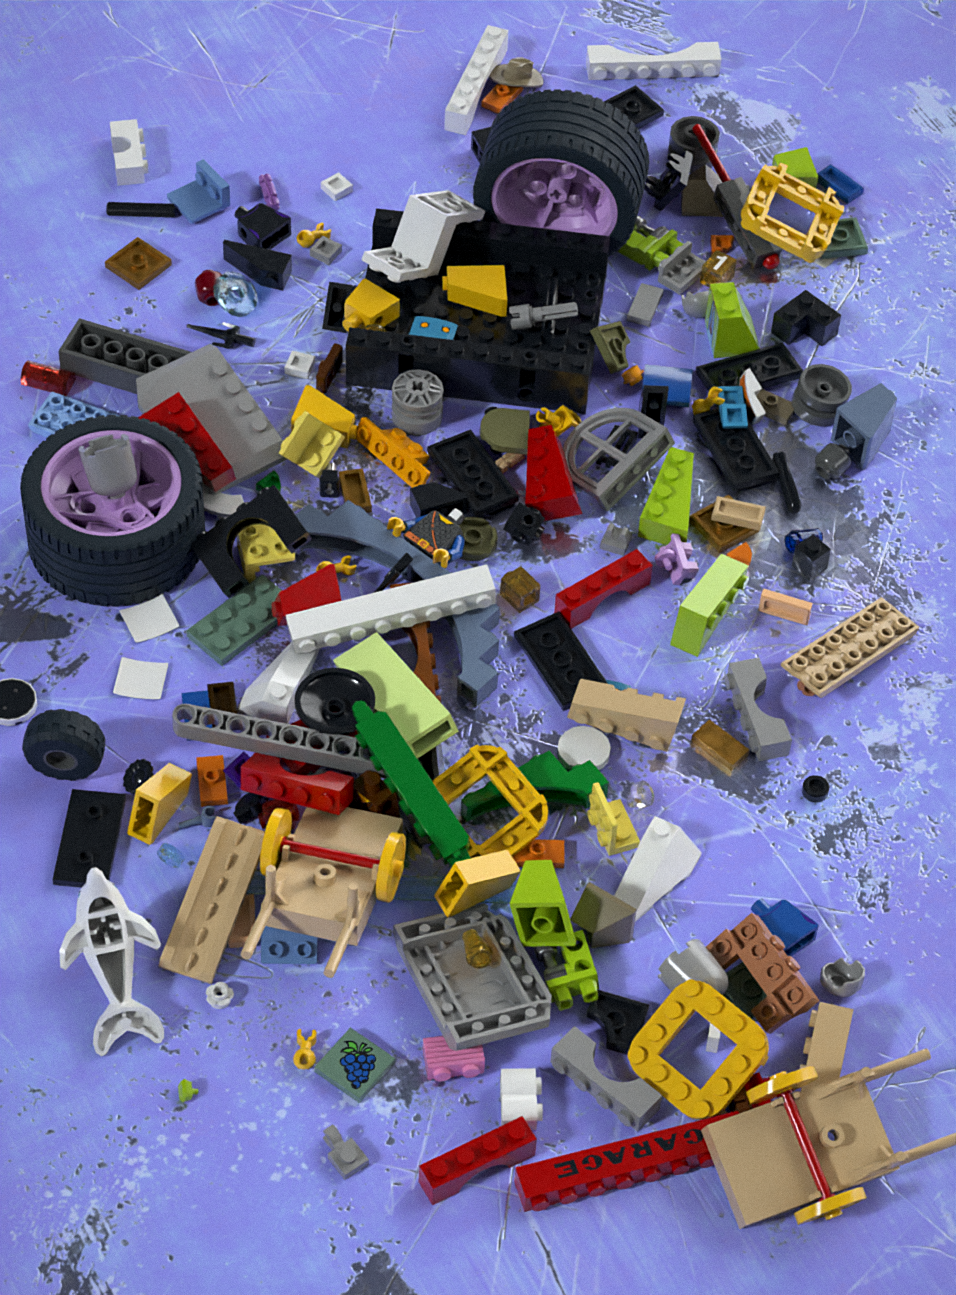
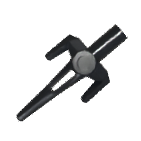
(230, 336)
(395, 572)

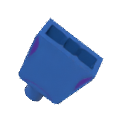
(787, 923)

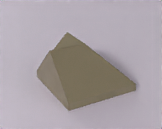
(699, 193)
(604, 917)

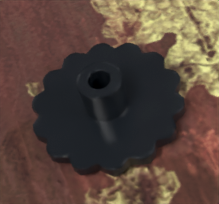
(137, 774)

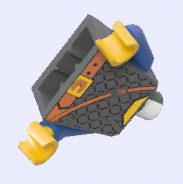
(433, 534)

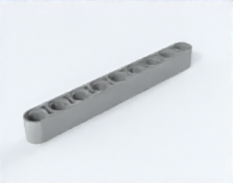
(276, 743)

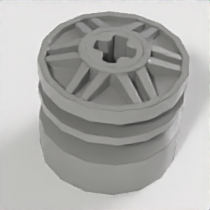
(417, 402)

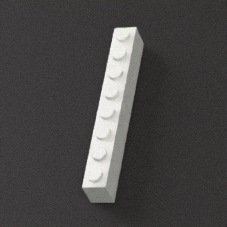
(391, 609)

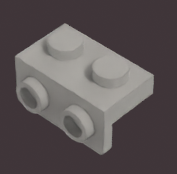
(680, 269)

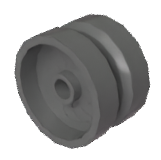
(684, 138)
(820, 393)

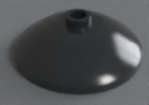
(331, 692)

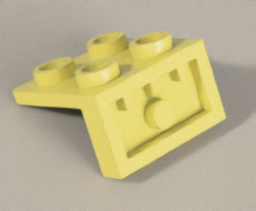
(311, 444)
(258, 547)
(611, 822)

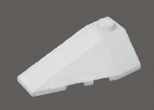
(275, 688)
(657, 866)

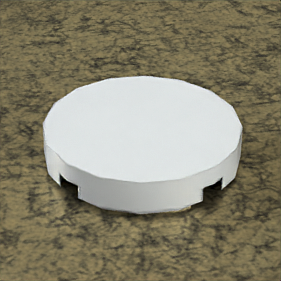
(583, 744)

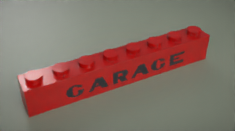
(614, 1165)

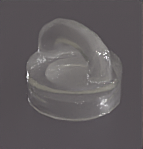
(640, 795)

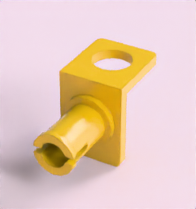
(560, 419)

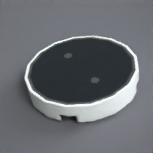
(17, 701)

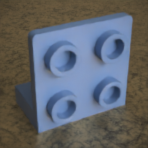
(203, 196)
(287, 947)

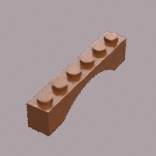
(426, 662)

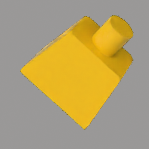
(370, 305)

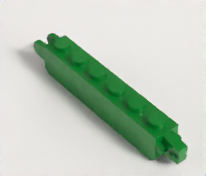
(412, 785)

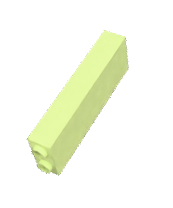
(400, 694)

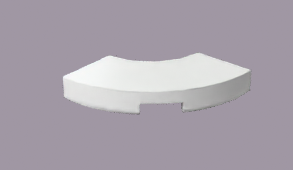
(221, 504)

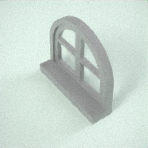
(630, 465)

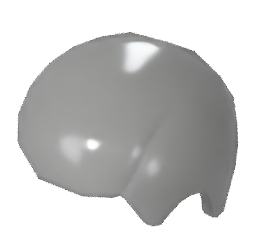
(695, 304)
(842, 978)

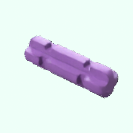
(269, 191)

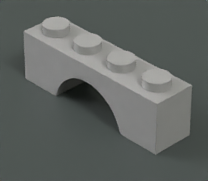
(767, 734)
(631, 1101)

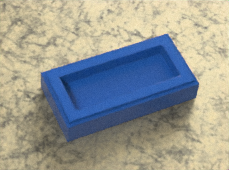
(844, 186)

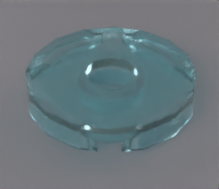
(228, 300)

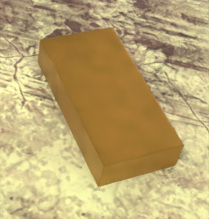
(355, 488)
(720, 745)

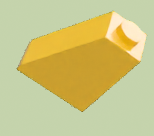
(477, 287)
(328, 412)
(157, 802)
(476, 881)

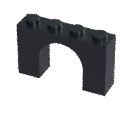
(216, 545)

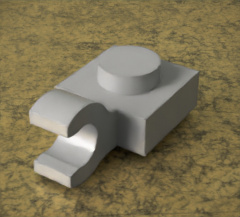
(346, 1155)

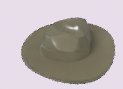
(517, 73)

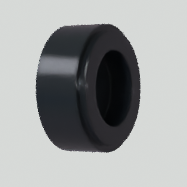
(815, 788)

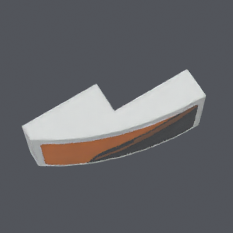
(750, 390)

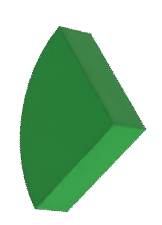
(268, 481)

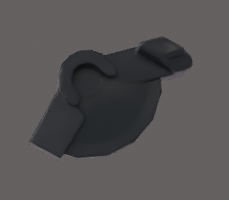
(249, 806)

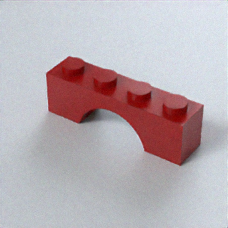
(581, 599)
(323, 792)
(502, 1146)

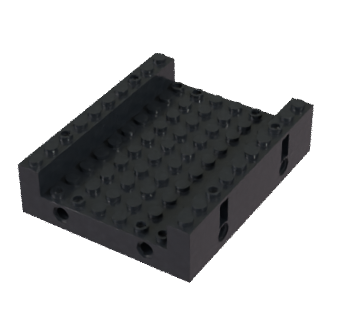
(487, 356)

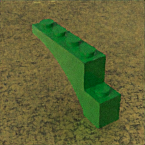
(547, 778)

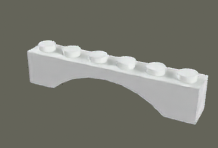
(609, 63)
(466, 96)

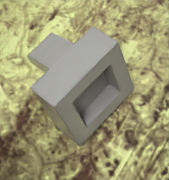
(616, 539)

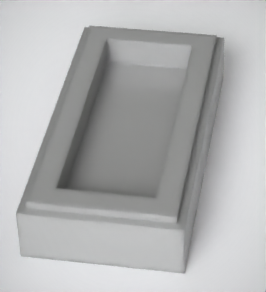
(645, 304)

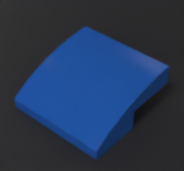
(676, 379)

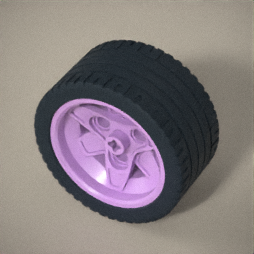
(563, 166)
(119, 547)

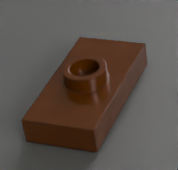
(328, 368)

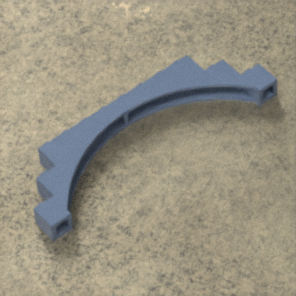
(359, 534)

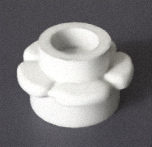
(221, 1001)

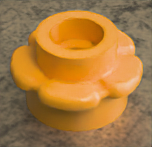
(632, 375)

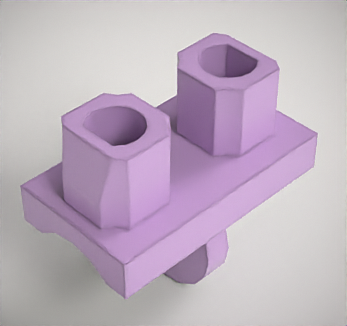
(675, 557)

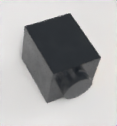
(811, 557)

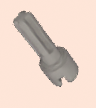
(530, 315)

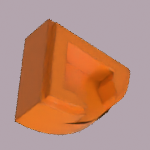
(721, 243)
(741, 553)

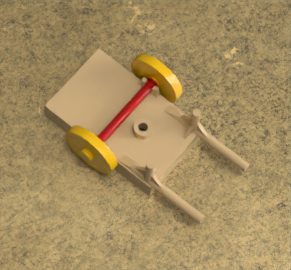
(327, 875)
(782, 1151)

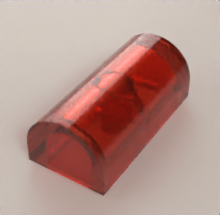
(47, 378)

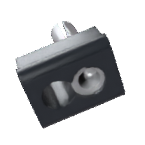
(329, 482)

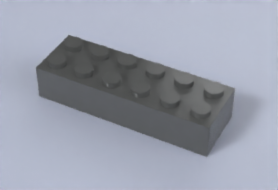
(113, 355)

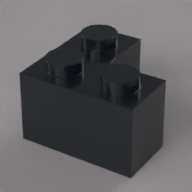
(806, 316)

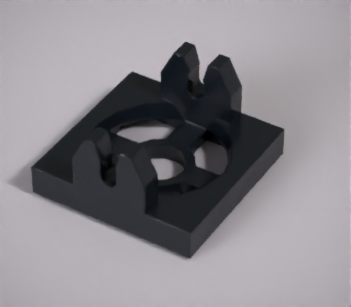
(677, 172)

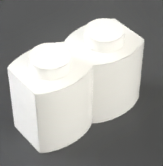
(519, 1096)

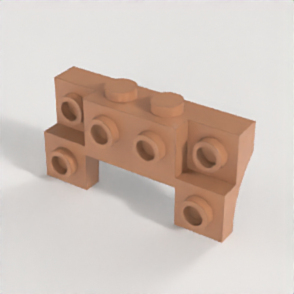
(770, 966)

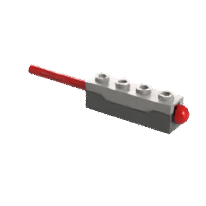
(730, 198)

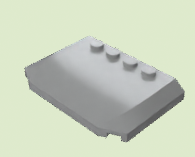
(221, 407)
(471, 1002)

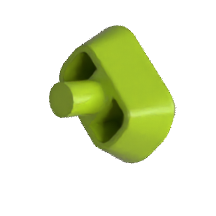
(186, 1091)

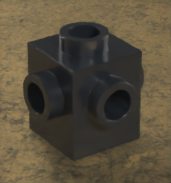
(524, 524)

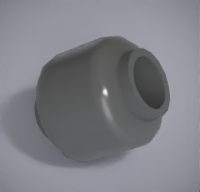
(832, 461)

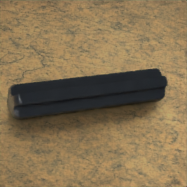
(140, 209)
(550, 298)
(787, 482)

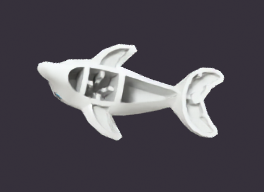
(106, 936)

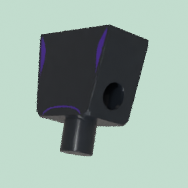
(262, 226)

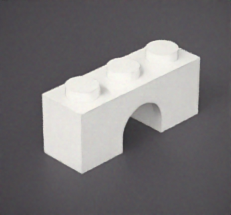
(128, 152)

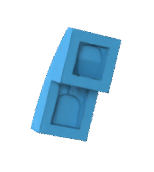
(733, 410)

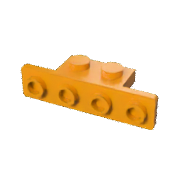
(395, 451)

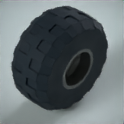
(64, 744)

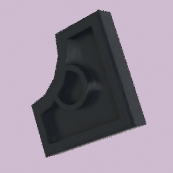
(619, 1018)

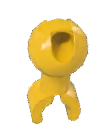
(306, 238)
(704, 405)
(342, 566)
(304, 1057)

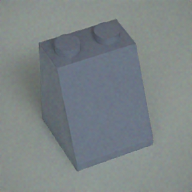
(865, 423)

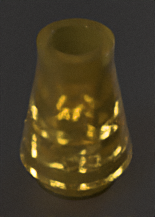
(477, 951)

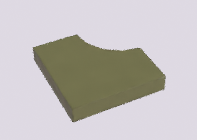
(612, 343)

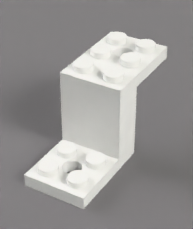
(422, 236)

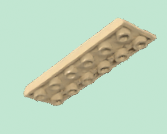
(850, 647)
(213, 900)

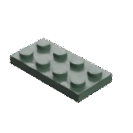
(237, 621)

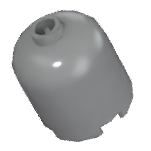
(109, 465)
(694, 964)

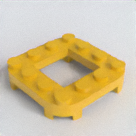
(824, 205)
(512, 784)
(730, 1076)

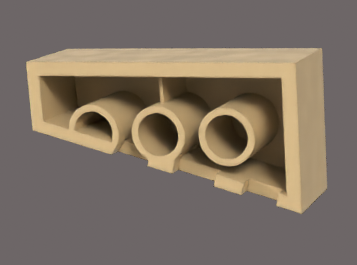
(627, 713)
(828, 1042)

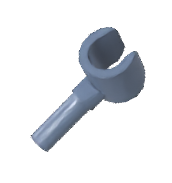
(205, 819)

